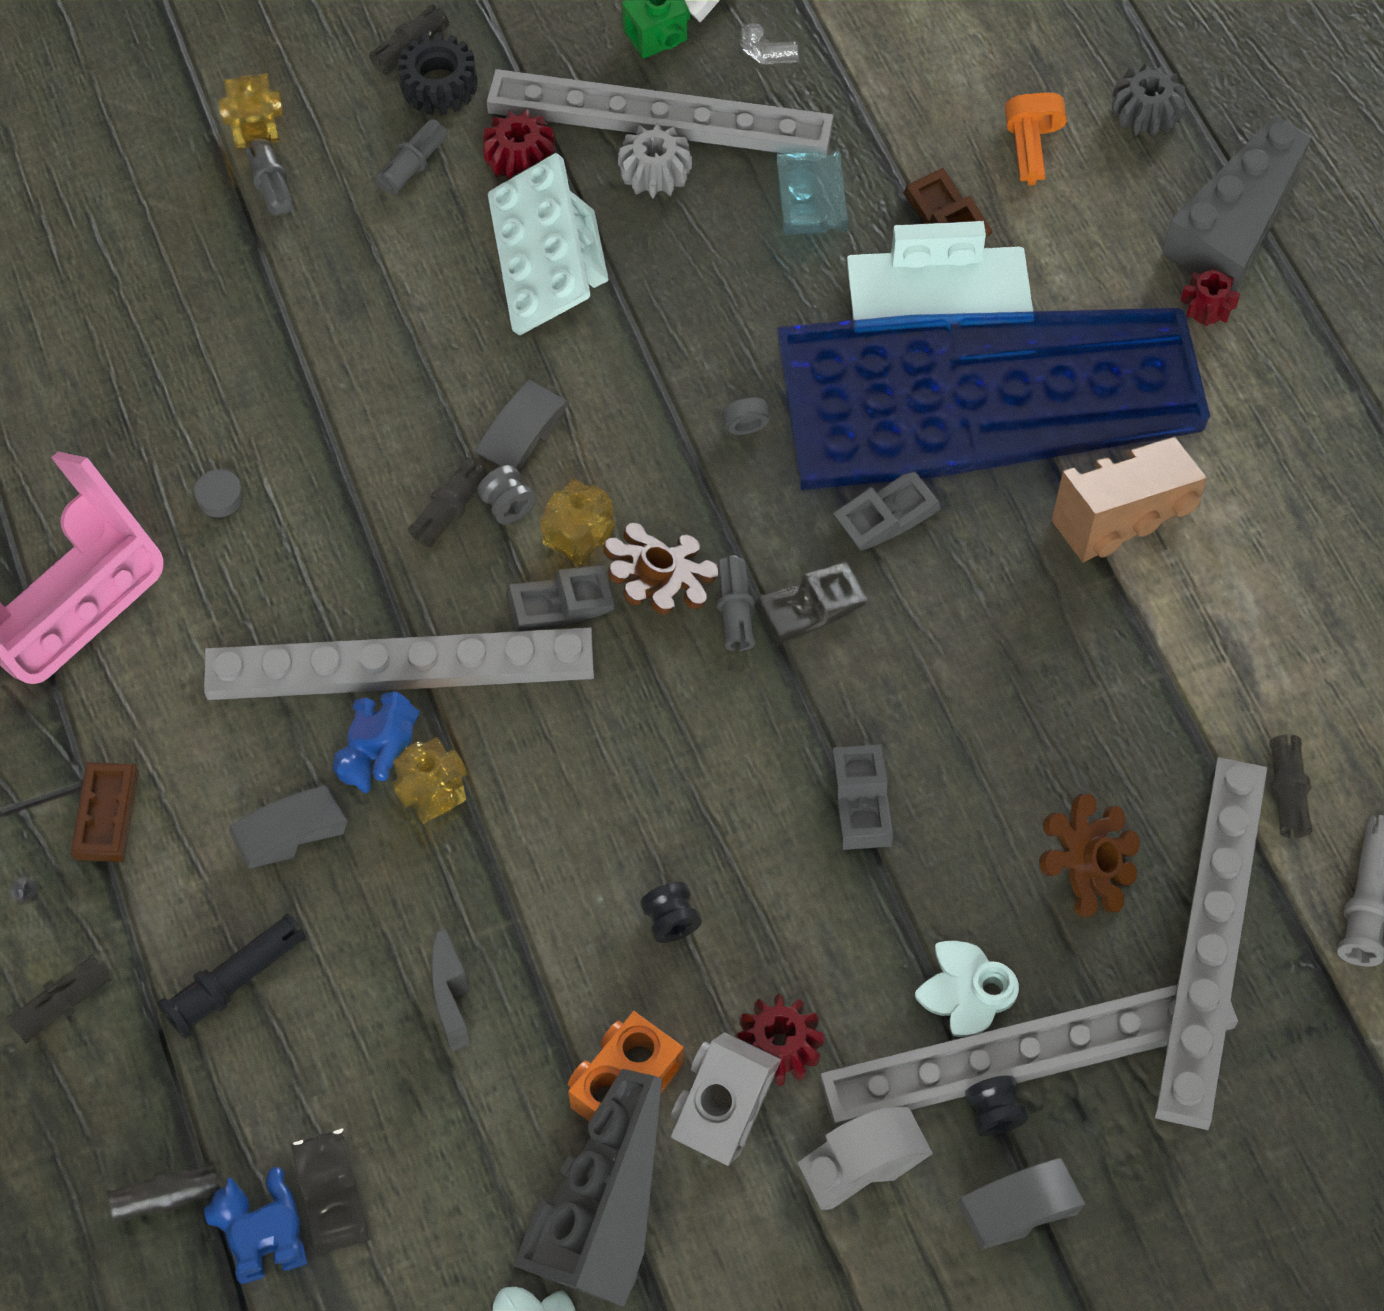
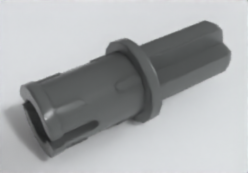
(411, 157)
(269, 177)
(735, 603)

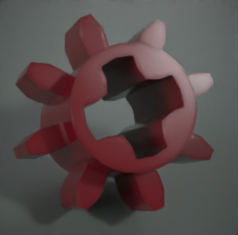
(1210, 297)

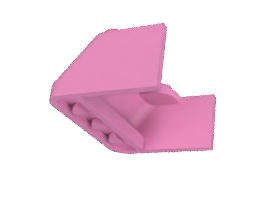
(85, 588)

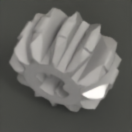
(654, 160)

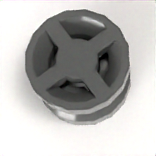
(506, 494)

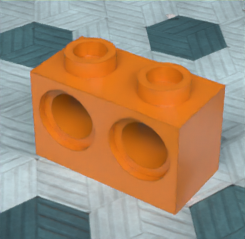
(617, 1041)

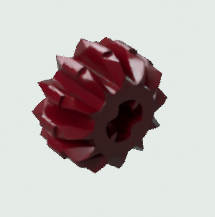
(517, 143)
(798, 1030)

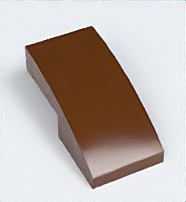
(940, 202)

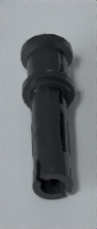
(212, 989)

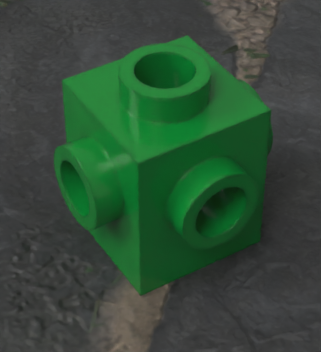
(655, 24)

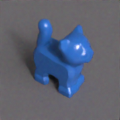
(375, 736)
(264, 1231)

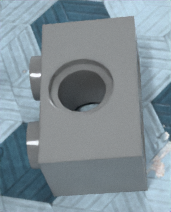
(746, 1075)

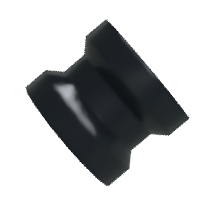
(670, 912)
(996, 1105)

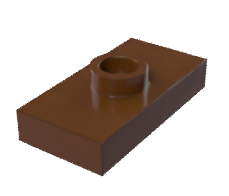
(105, 812)

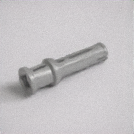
(1366, 908)

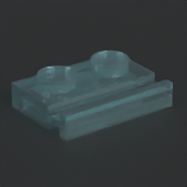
(811, 192)

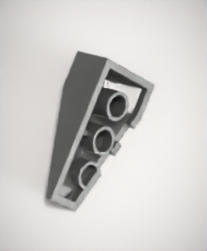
(599, 1216)

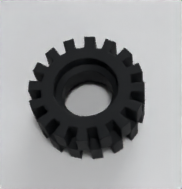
(432, 56)

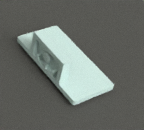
(545, 244)
(939, 272)

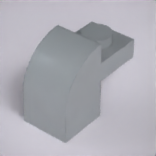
(864, 1151)

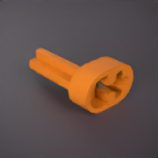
(1028, 118)

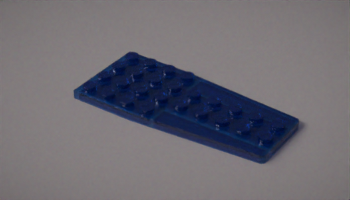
(983, 390)

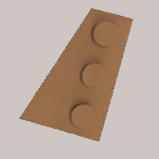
(1126, 498)

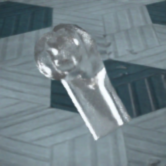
(763, 50)

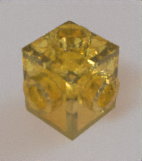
(250, 101)
(577, 520)
(429, 779)

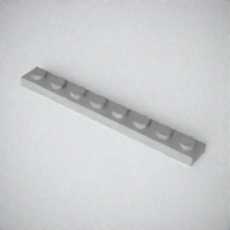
(691, 116)
(398, 663)
(1211, 946)
(1019, 1050)

